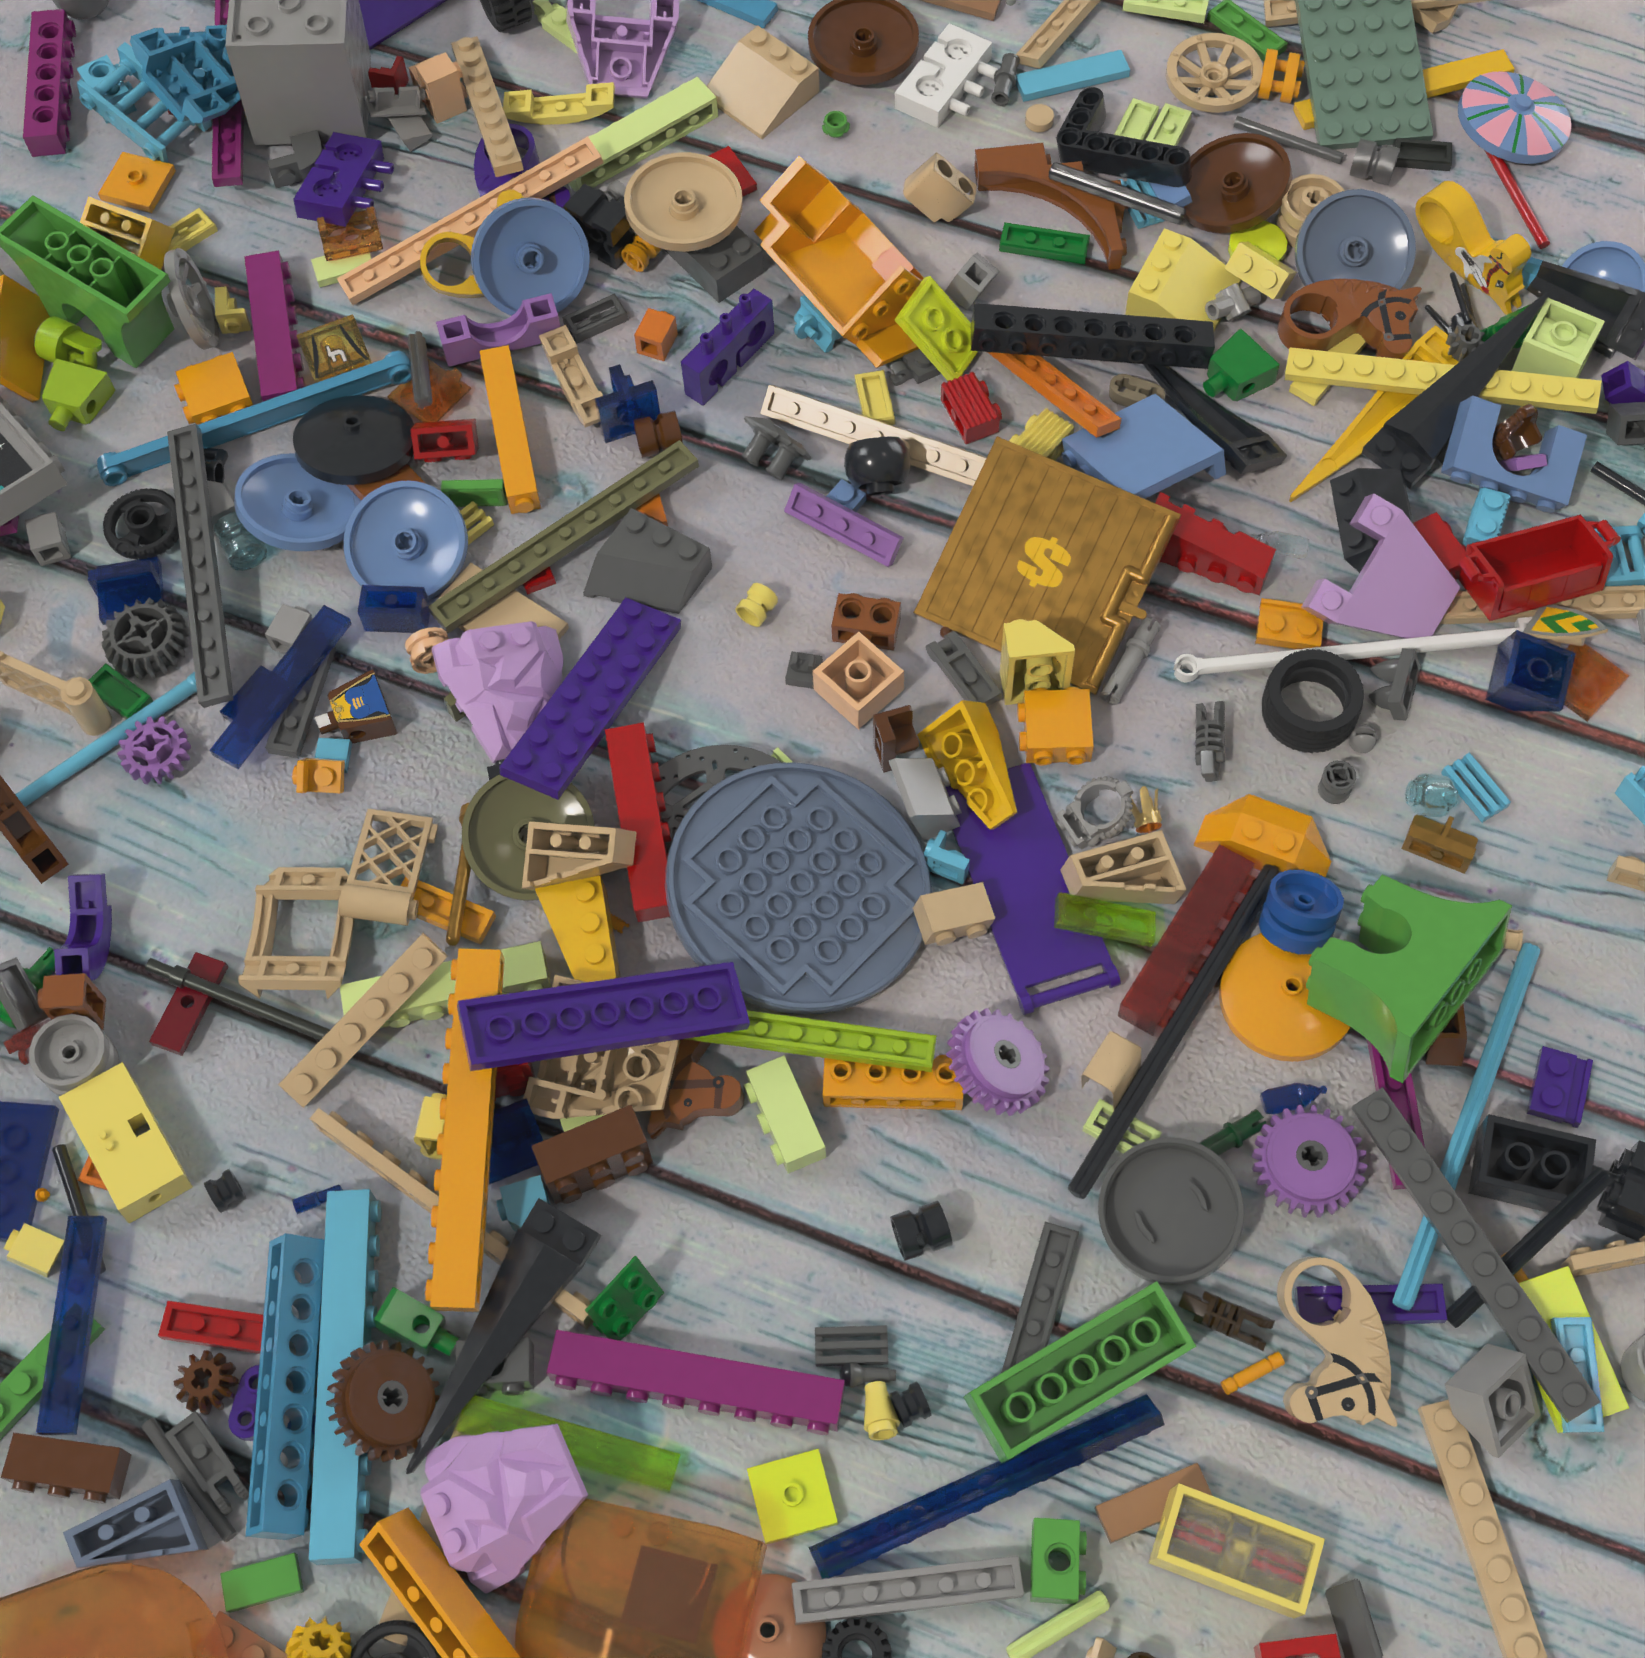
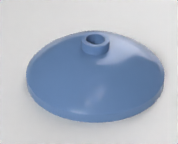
(1610, 262)

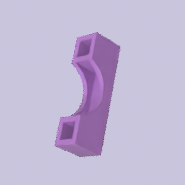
(465, 338)

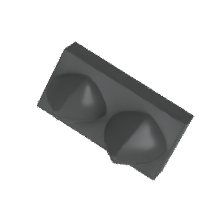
(1404, 675)

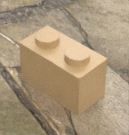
(954, 914)

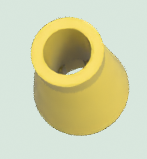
(879, 1414)

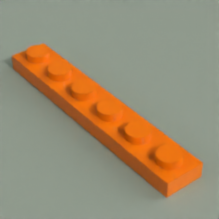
(1061, 392)

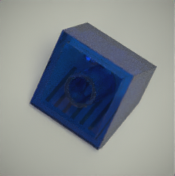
(1530, 674)

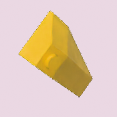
(972, 755)

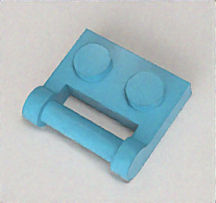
(1619, 571)

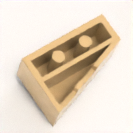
(574, 852)

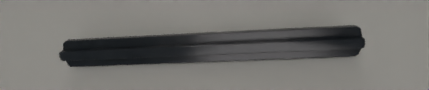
(1536, 1239)

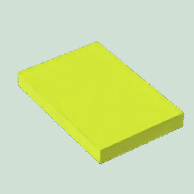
(938, 329)

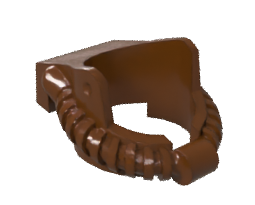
(1516, 433)

